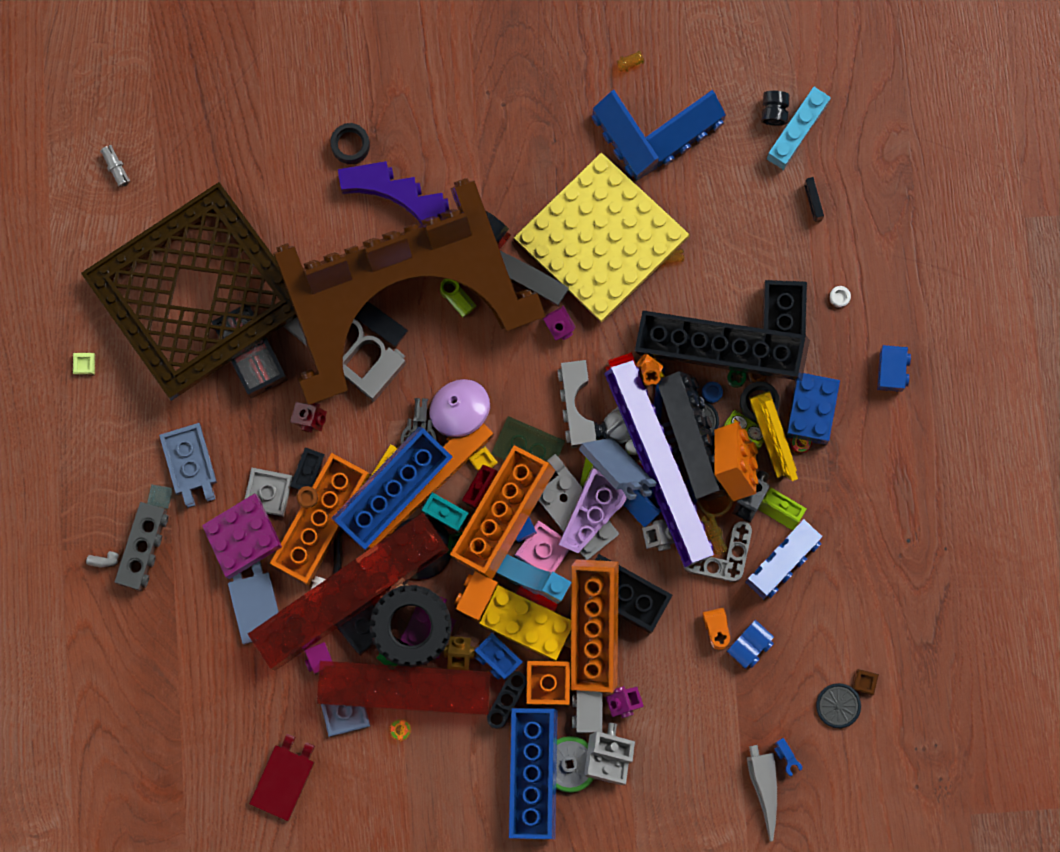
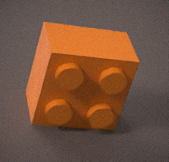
(475, 597)
(548, 683)

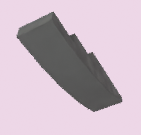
(534, 280)

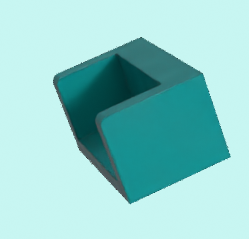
(445, 513)

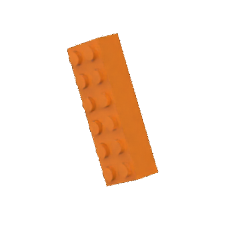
(502, 512)
(313, 528)
(594, 625)

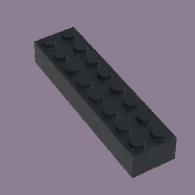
(722, 345)

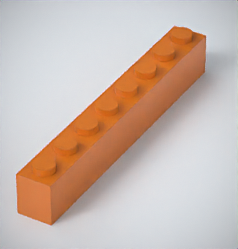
(461, 450)

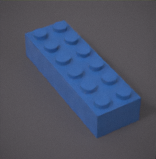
(392, 487)
(533, 773)

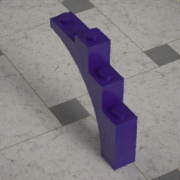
(375, 180)

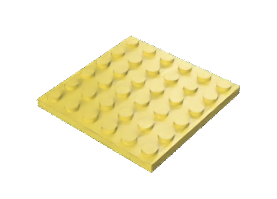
(601, 237)

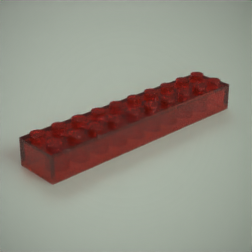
(348, 592)

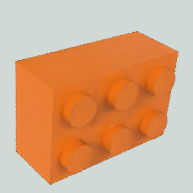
(735, 461)

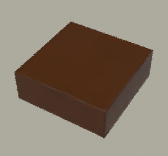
(865, 682)

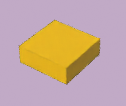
(481, 458)

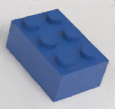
(813, 409)

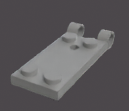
(562, 511)

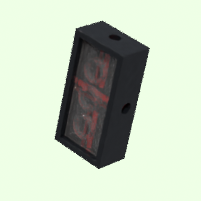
(257, 366)

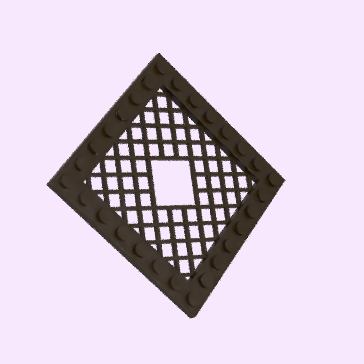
(100, 277)

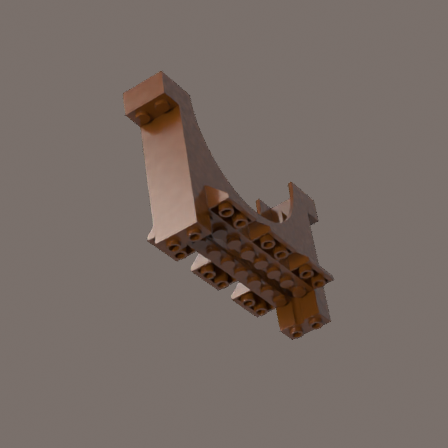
(334, 290)

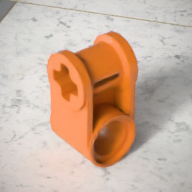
(716, 625)

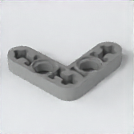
(724, 565)

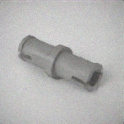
(115, 166)

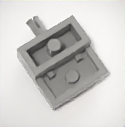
(609, 756)

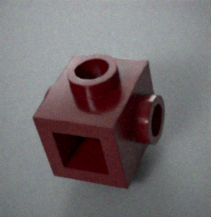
(309, 417)

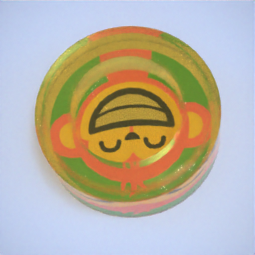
(400, 729)

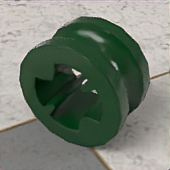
(735, 384)

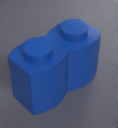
(750, 645)

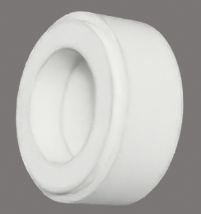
(840, 296)

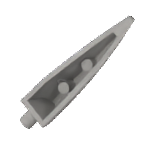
(763, 776)

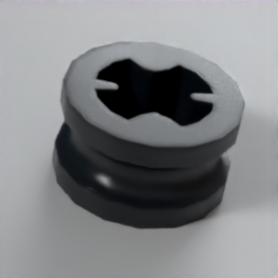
(600, 430)

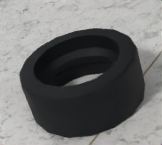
(350, 159)
(753, 387)

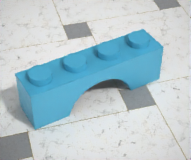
(798, 127)

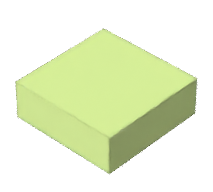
(84, 363)

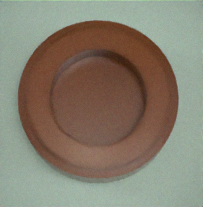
(307, 497)

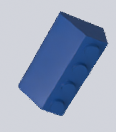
(686, 128)
(625, 136)

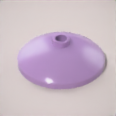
(463, 416)

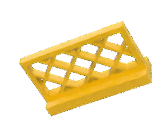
(773, 436)

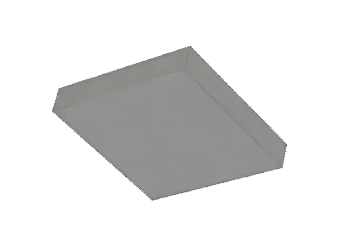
(271, 488)

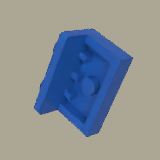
(498, 657)

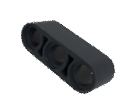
(508, 689)

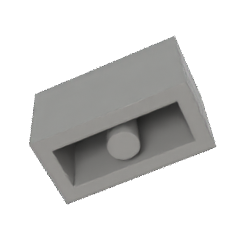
(588, 711)

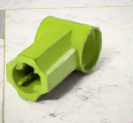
(458, 298)

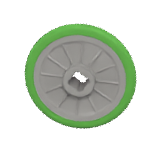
(571, 778)

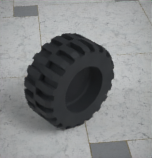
(410, 596)

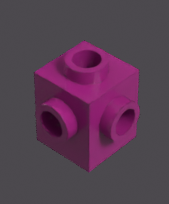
(620, 703)

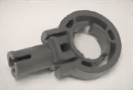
(419, 416)

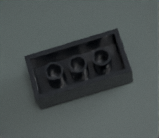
(784, 306)
(639, 599)

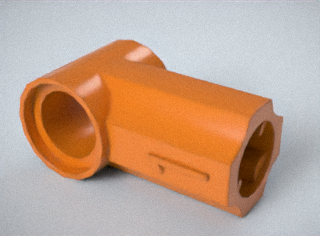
(649, 369)

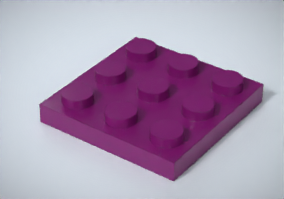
(242, 536)

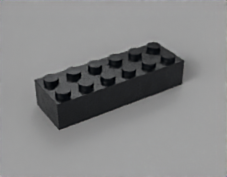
(692, 433)

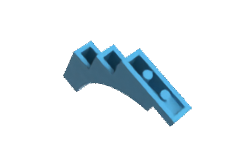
(533, 579)

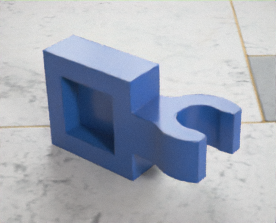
(785, 752)

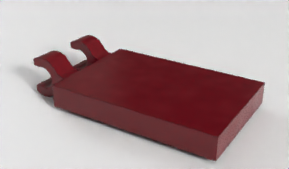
(283, 779)

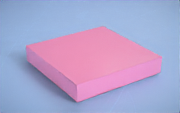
(543, 549)

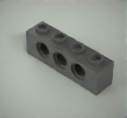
(145, 514)

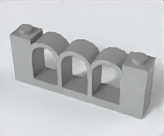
(378, 376)

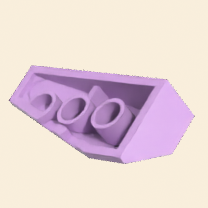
(593, 509)

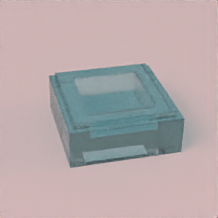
(160, 496)

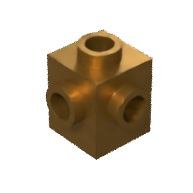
(459, 653)

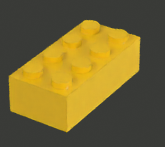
(526, 623)

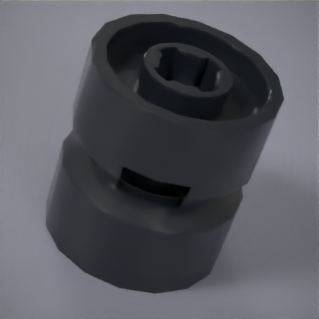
(775, 108)

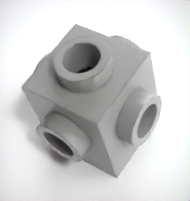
(658, 536)

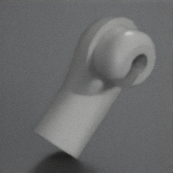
(101, 562)

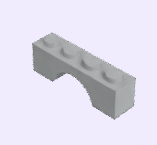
(574, 378)

